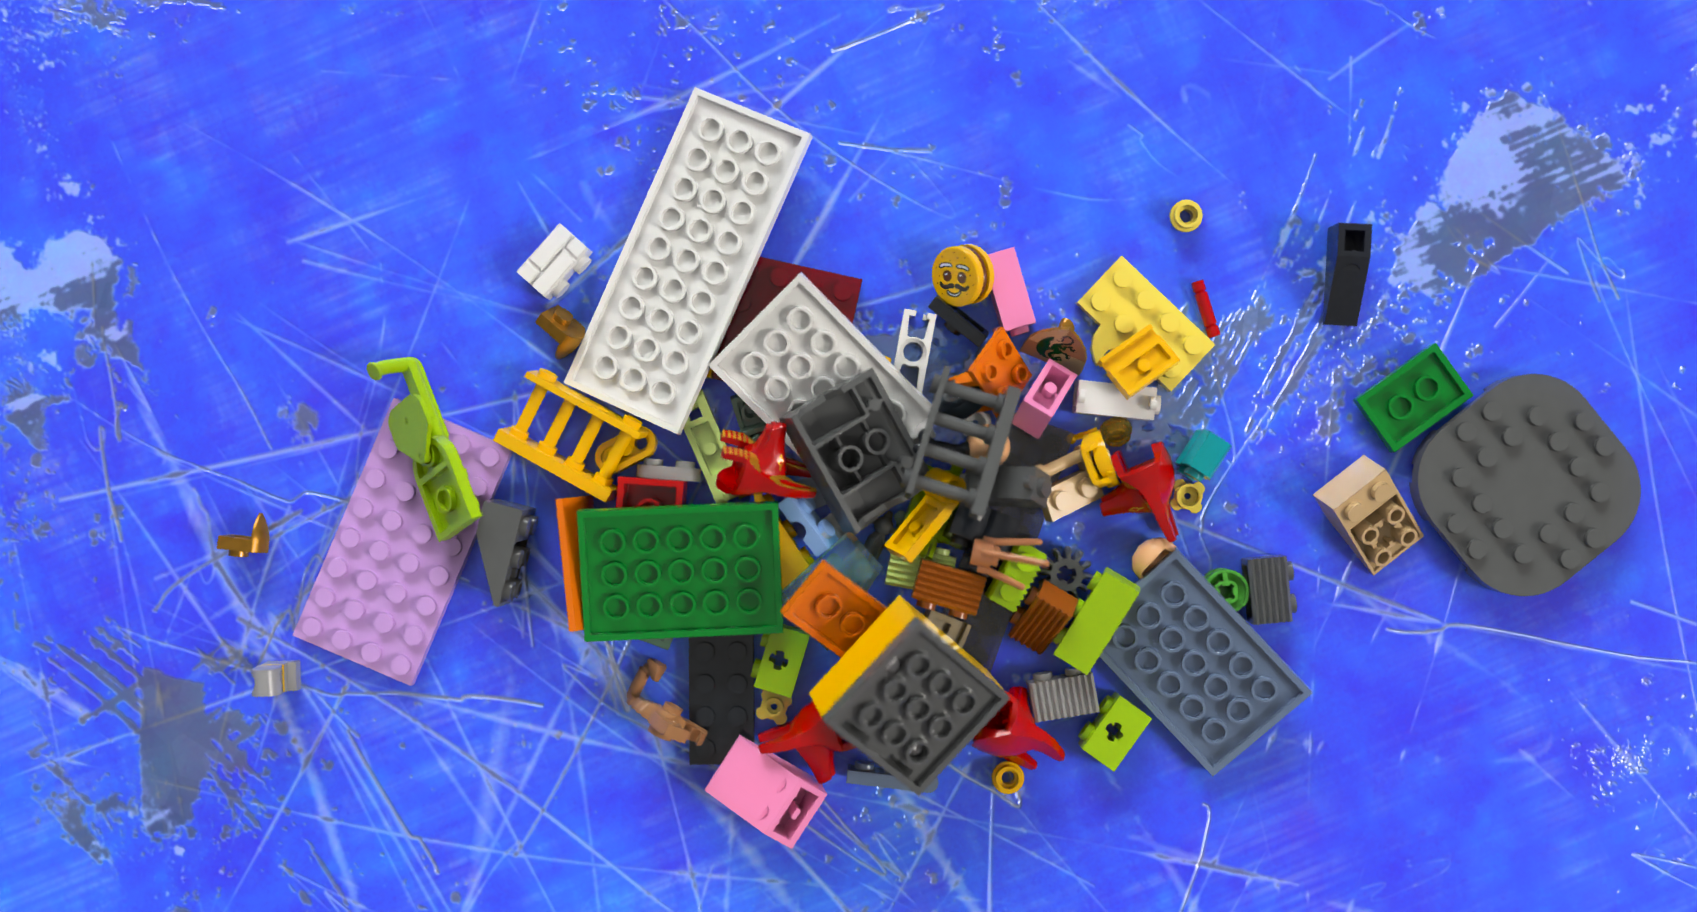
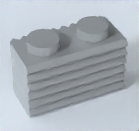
(1062, 694)

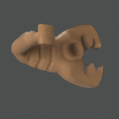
(663, 719)

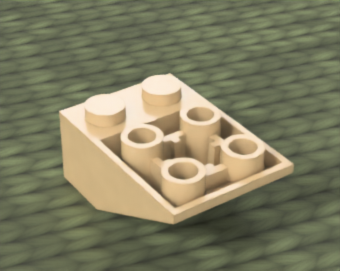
(1369, 513)

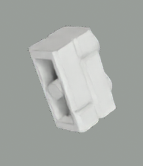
(555, 262)

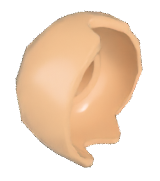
(1149, 554)

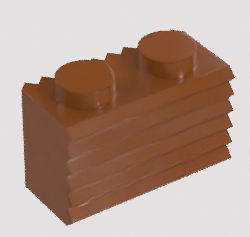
(948, 588)
(1042, 616)

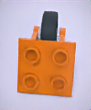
(991, 372)

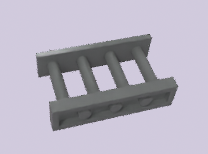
(984, 467)

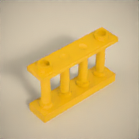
(545, 453)

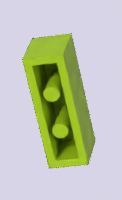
(1095, 619)

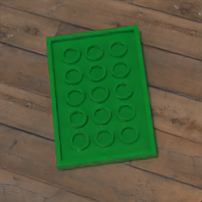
(680, 571)

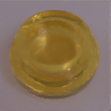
(1116, 431)

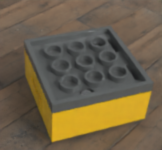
(908, 696)

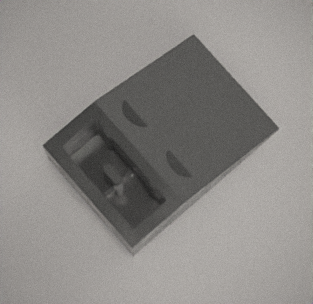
(503, 543)

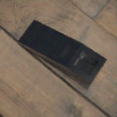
(1346, 272)

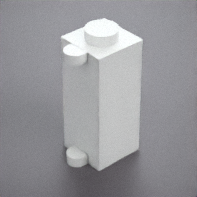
(1107, 401)

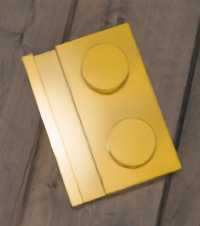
(1138, 361)

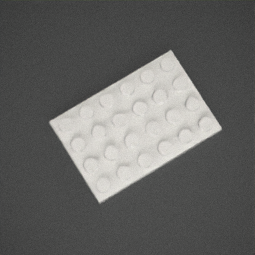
(803, 350)

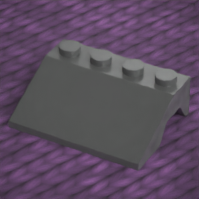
(854, 449)

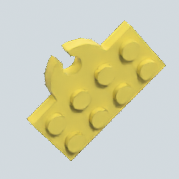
(1125, 304)

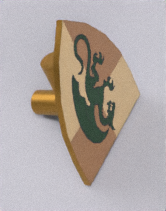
(1058, 344)

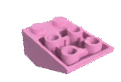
(766, 791)

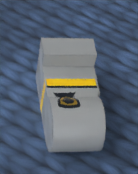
(276, 678)

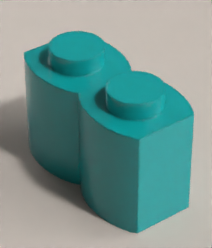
(1202, 456)

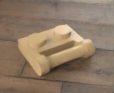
(1071, 491)

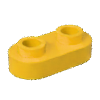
(631, 455)

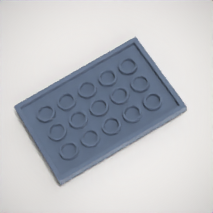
(1200, 665)

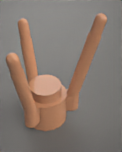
(987, 553)

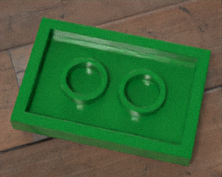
(1413, 397)

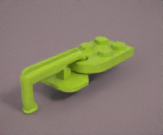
(423, 436)

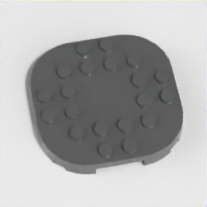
(1526, 484)

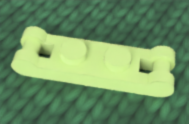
(706, 444)

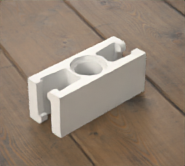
(924, 344)

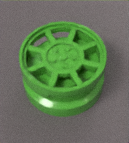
(1230, 586)

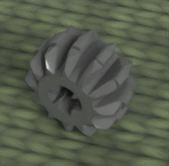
(1069, 563)

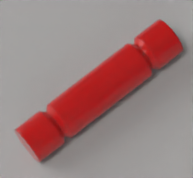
(1205, 308)

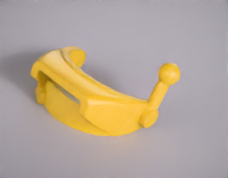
(1093, 440)

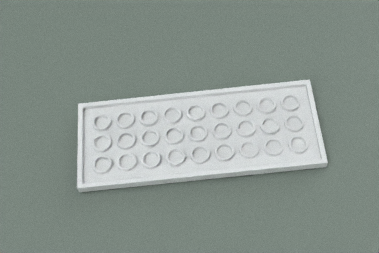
(688, 260)

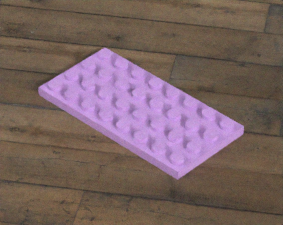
(386, 569)

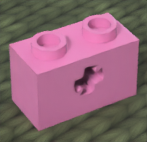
(1043, 398)

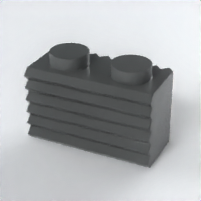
(1269, 589)

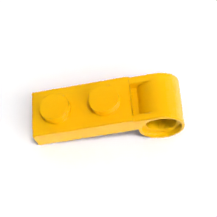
(924, 519)

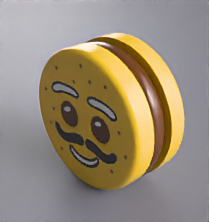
(962, 275)

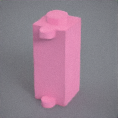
(1010, 294)

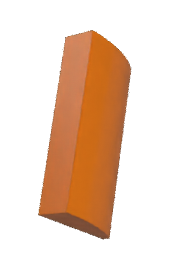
(569, 546)

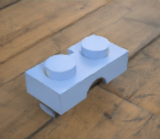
(819, 532)

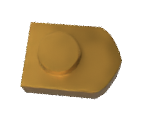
(563, 328)
(241, 545)

